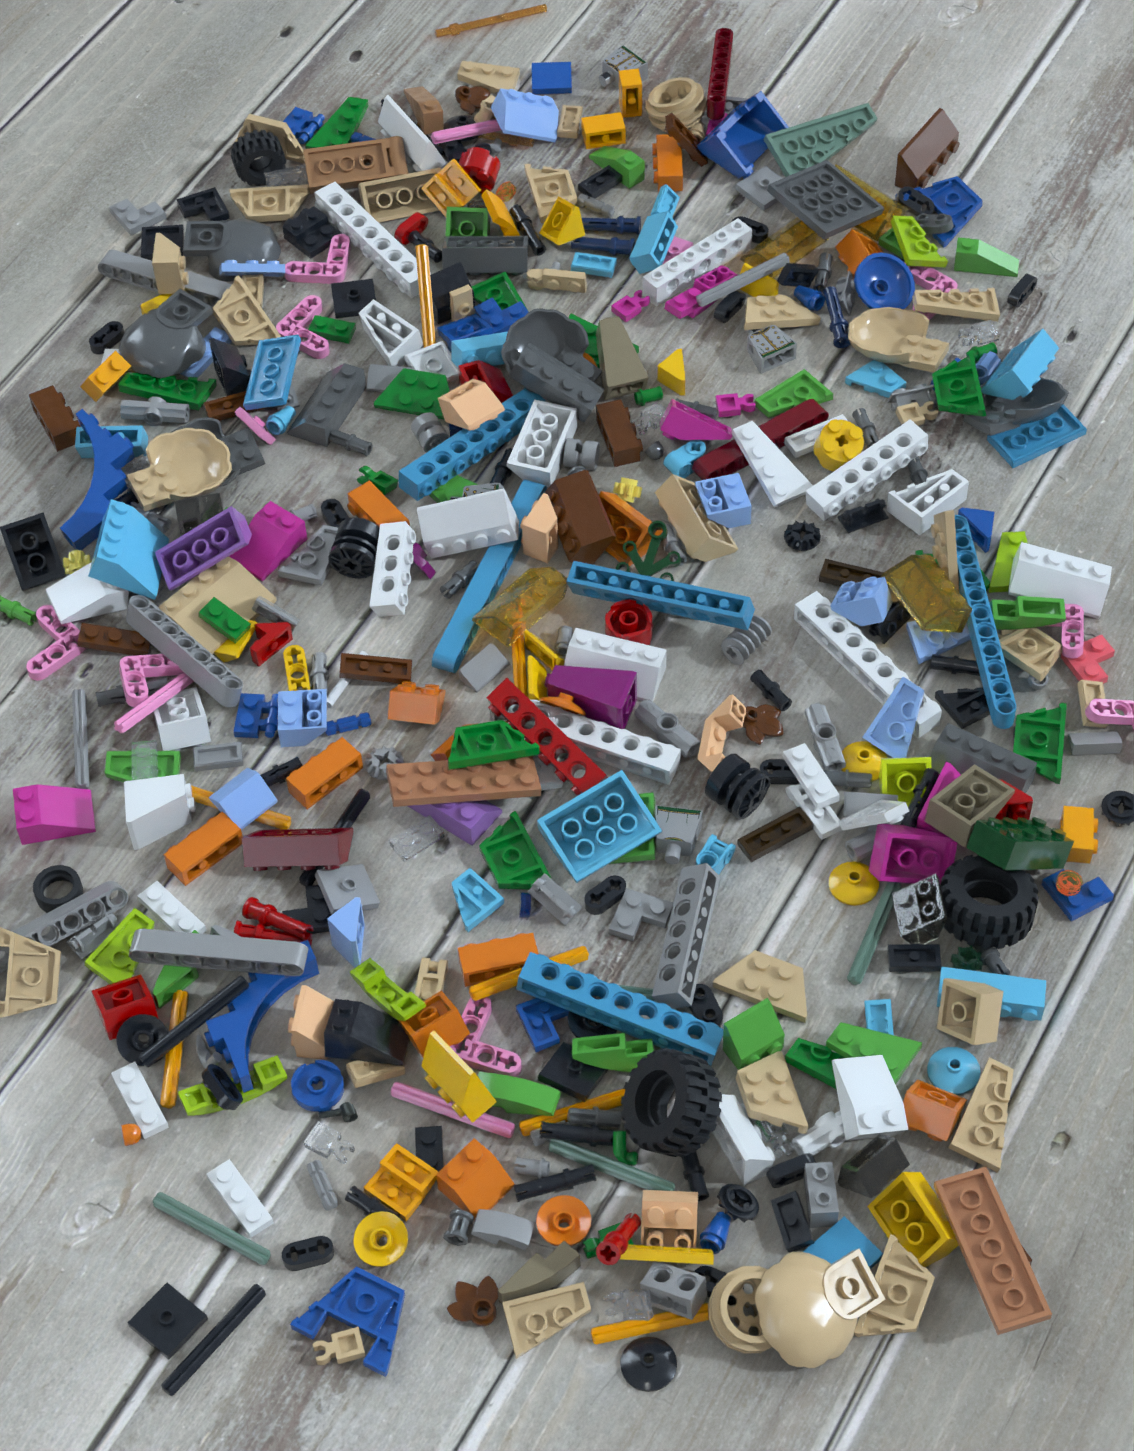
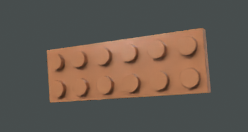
(434, 784)
(992, 1250)

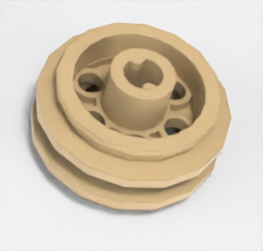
(676, 96)
(721, 1312)

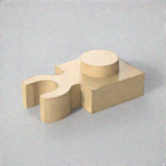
(916, 413)
(345, 1347)

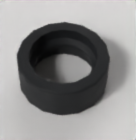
(51, 875)

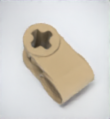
(485, 112)

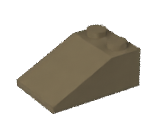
(964, 801)

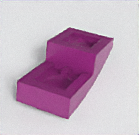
(418, 558)

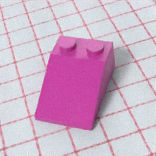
(688, 424)
(273, 539)
(52, 812)
(910, 853)

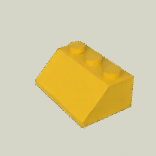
(455, 1080)
(915, 1218)

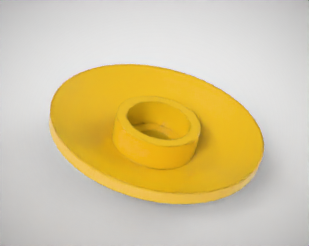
(855, 763)
(853, 891)
(369, 1233)

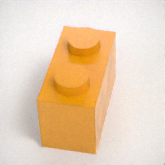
(630, 93)
(603, 130)
(105, 376)
(1080, 827)

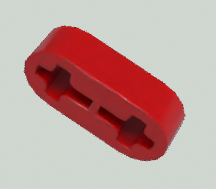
(414, 222)

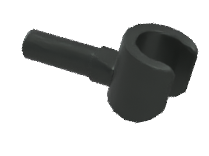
(346, 1110)

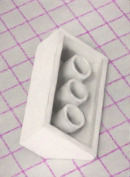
(416, 143)
(542, 442)
(468, 523)
(1059, 575)
(609, 652)

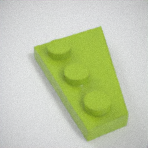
(914, 245)
(1003, 565)
(112, 957)

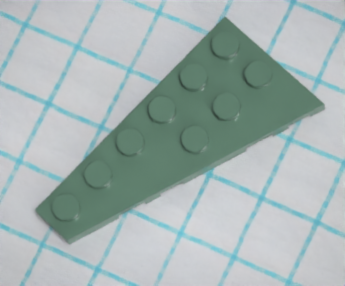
(818, 139)

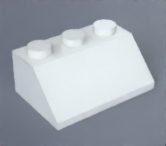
(742, 1141)

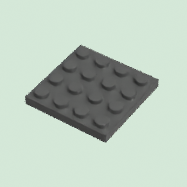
(825, 199)

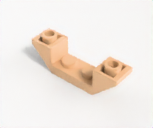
(726, 717)

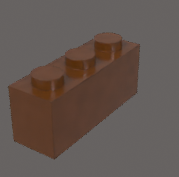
(55, 417)
(618, 433)

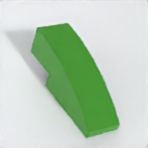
(1027, 612)
(172, 979)
(611, 1051)
(520, 1095)

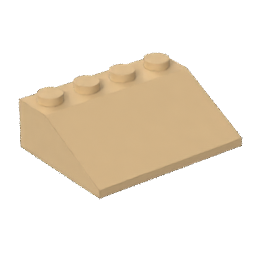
(226, 582)

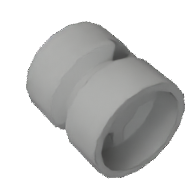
(428, 431)
(581, 454)

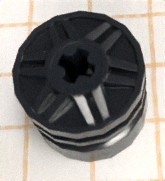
(355, 548)
(737, 786)

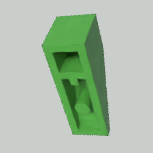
(623, 161)
(982, 258)

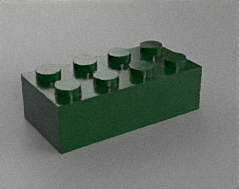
(1020, 843)

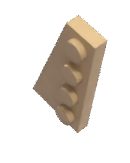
(955, 303)
(984, 1119)

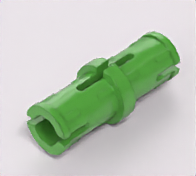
(16, 610)

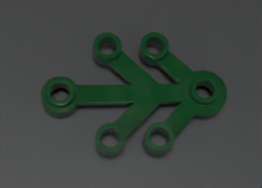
(647, 567)

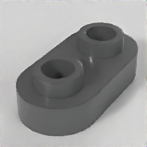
(935, 223)

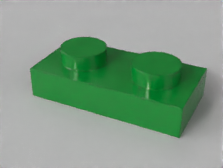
(333, 329)
(224, 620)

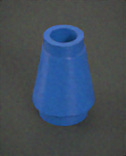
(810, 298)
(716, 1233)

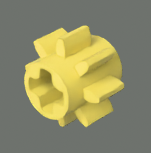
(627, 489)
(75, 561)

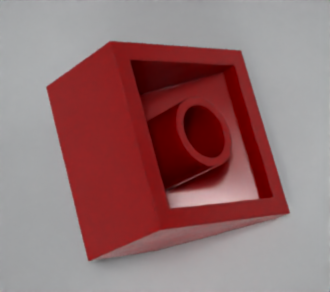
(122, 1001)

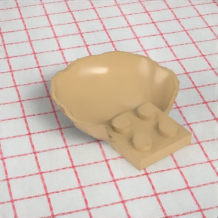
(897, 338)
(181, 467)
(814, 1305)

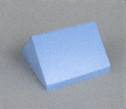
(244, 798)
(347, 931)

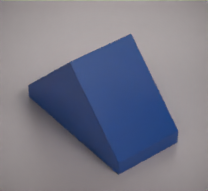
(980, 525)

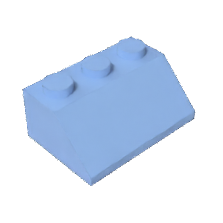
(526, 114)

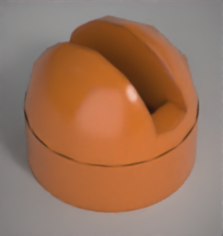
(131, 1134)

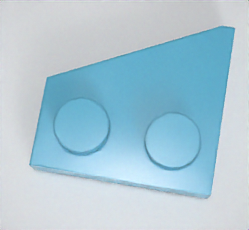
(876, 378)
(475, 898)

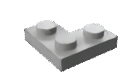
(135, 219)
(637, 908)

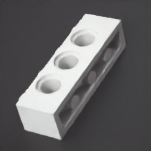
(392, 569)

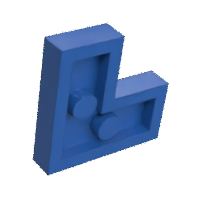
(500, 319)
(1091, 896)
(537, 1020)

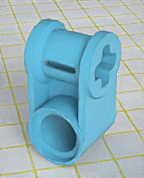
(681, 460)
(716, 854)

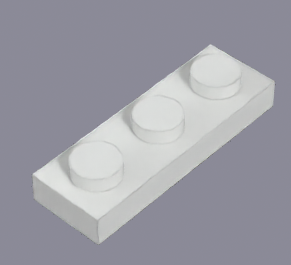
(803, 441)
(811, 776)
(170, 910)
(139, 1100)
(240, 1198)

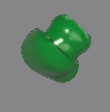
(621, 1151)

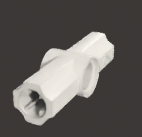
(825, 1133)

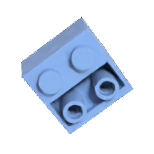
(725, 500)
(863, 601)
(301, 716)

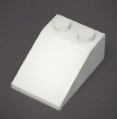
(85, 597)
(182, 721)
(868, 1098)

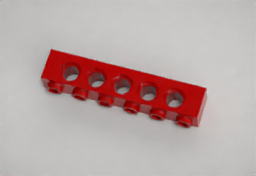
(508, 694)

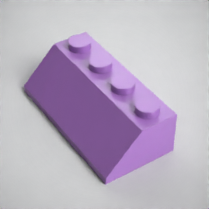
(203, 547)
(463, 819)

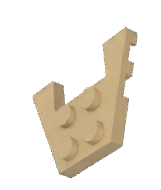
(30, 974)

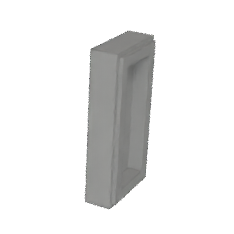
(218, 756)

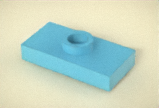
(665, 201)
(594, 264)
(879, 1015)

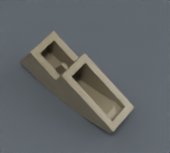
(541, 1274)

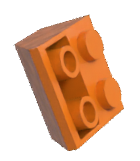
(416, 703)

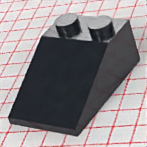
(32, 551)
(364, 1034)

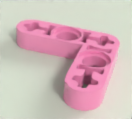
(329, 268)
(941, 283)
(289, 327)
(1072, 622)
(62, 640)
(140, 670)
(1103, 711)
(474, 1048)

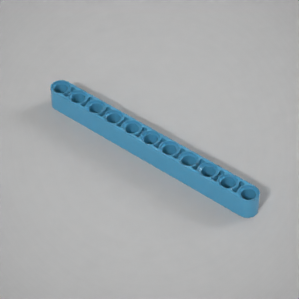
(483, 586)
(983, 631)

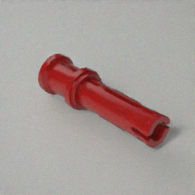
(270, 916)
(261, 932)
(616, 1241)

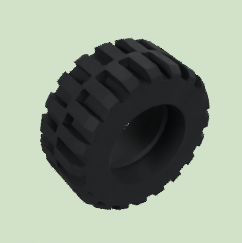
(984, 923)
(694, 1105)

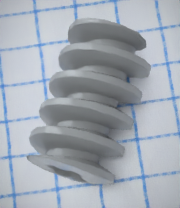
(742, 642)

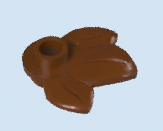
(471, 97)
(763, 723)
(473, 1300)

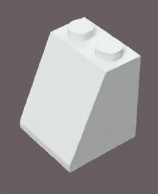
(157, 807)

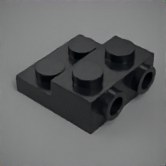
(310, 231)

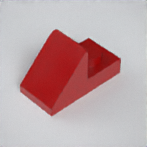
(270, 640)

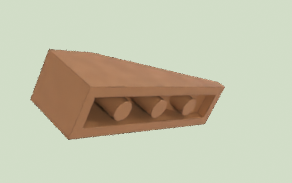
(425, 108)

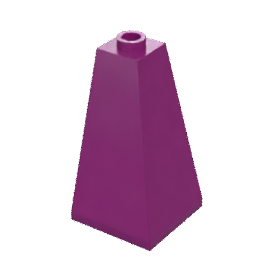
(601, 693)

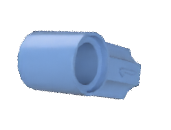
(986, 366)

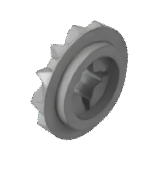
(372, 761)

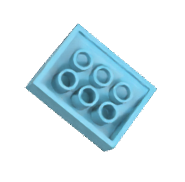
(127, 551)
(598, 826)

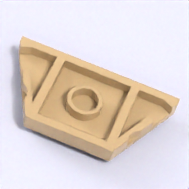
(290, 145)
(547, 186)
(269, 203)
(777, 311)
(243, 316)
(945, 544)
(1030, 650)
(764, 977)
(771, 1092)
(906, 1292)

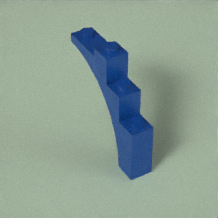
(107, 482)
(233, 1032)

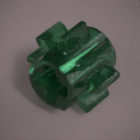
(967, 959)

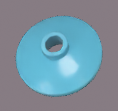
(950, 1079)

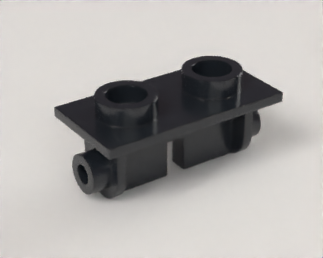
(863, 516)
(894, 620)

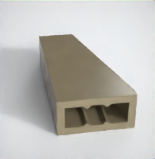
(618, 360)

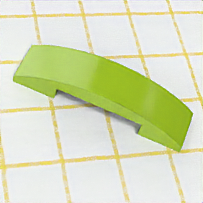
(385, 992)
(264, 1077)

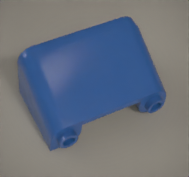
(740, 135)

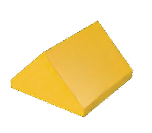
(563, 223)

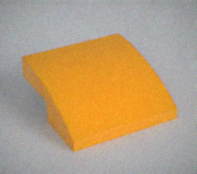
(451, 187)
(499, 213)
(401, 1181)

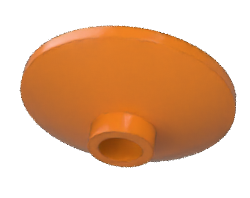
(565, 702)
(563, 1210)

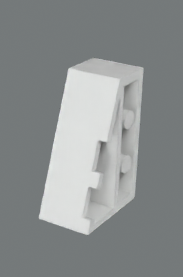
(390, 333)
(920, 502)

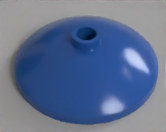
(890, 276)

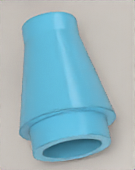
(279, 421)

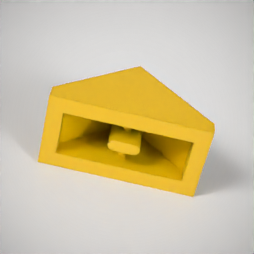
(672, 373)

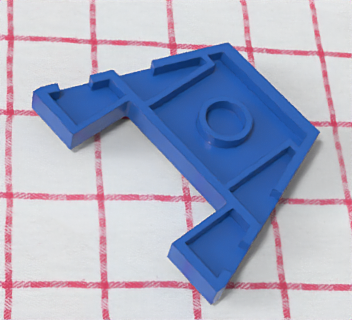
(953, 199)
(364, 1303)

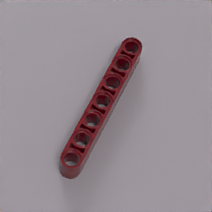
(719, 74)
(729, 457)

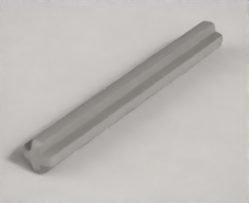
(742, 280)
(80, 739)

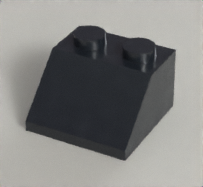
(443, 283)
(229, 367)

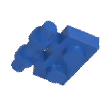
(299, 120)
(250, 714)

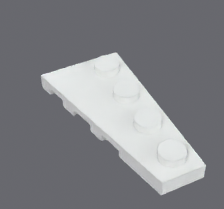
(772, 468)

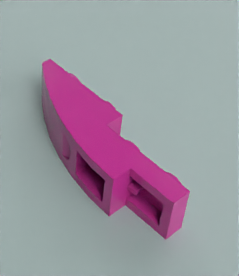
(686, 303)

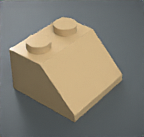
(168, 266)
(970, 1011)

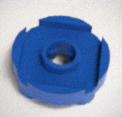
(320, 1099)

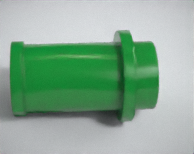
(979, 351)
(648, 395)

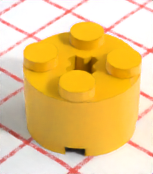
(838, 444)

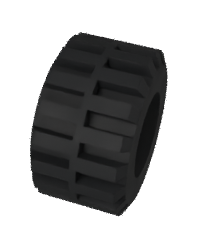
(254, 146)

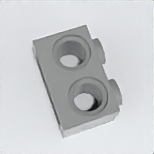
(821, 1194)
(675, 1289)

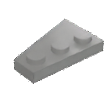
(312, 562)

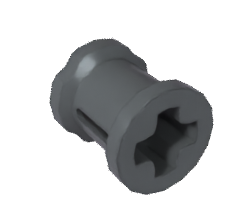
(456, 1236)

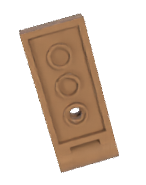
(346, 163)

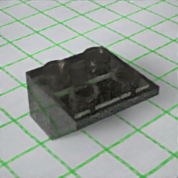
(197, 510)
(920, 911)
(873, 1166)

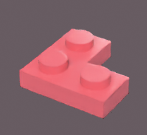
(1087, 666)

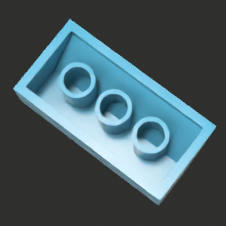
(1022, 367)

